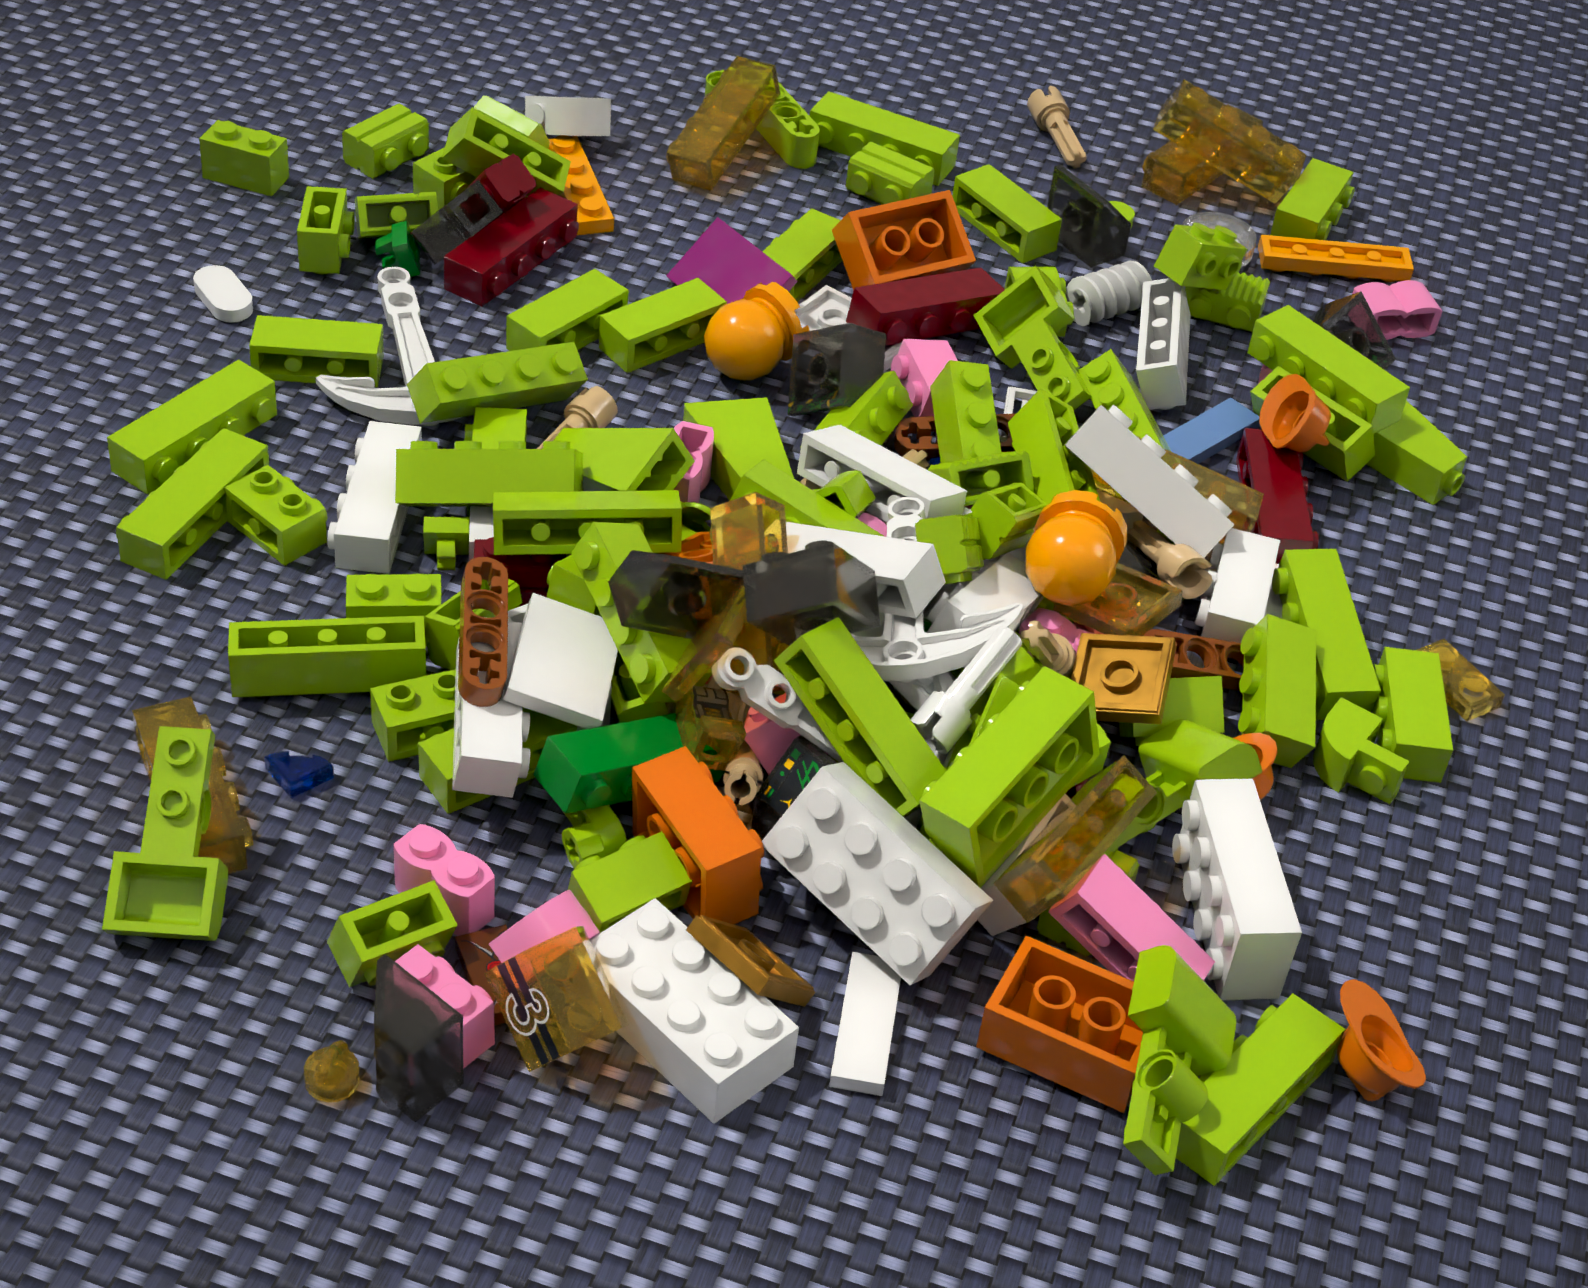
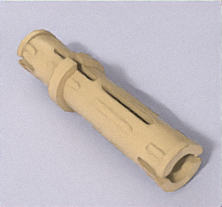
(743, 775)

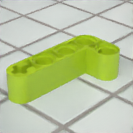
(785, 128)

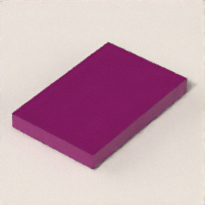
(728, 264)

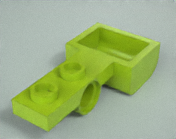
(1023, 329)
(1178, 758)
(166, 885)
(1183, 1037)

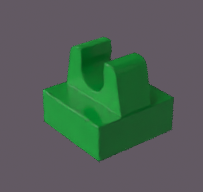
(402, 247)

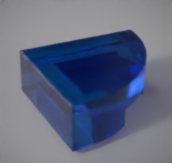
(298, 773)

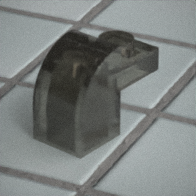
(456, 222)

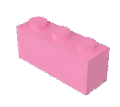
(1120, 920)

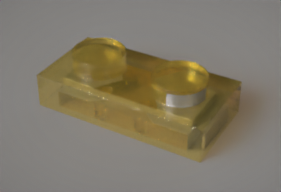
(1464, 685)

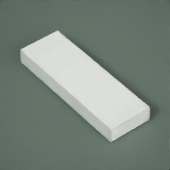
(865, 1026)

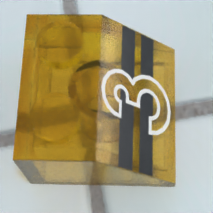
(556, 998)

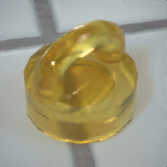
(332, 1073)

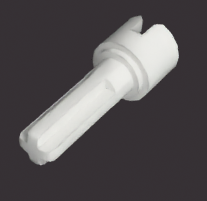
(947, 713)

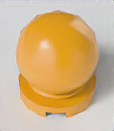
(753, 332)
(1075, 548)

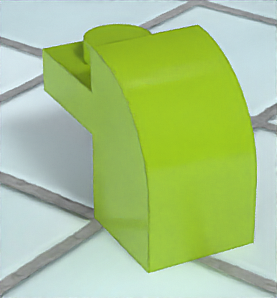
(1349, 753)

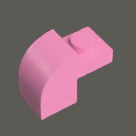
(542, 924)

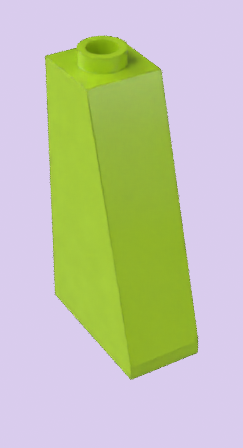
(742, 438)
(1419, 457)
(629, 458)

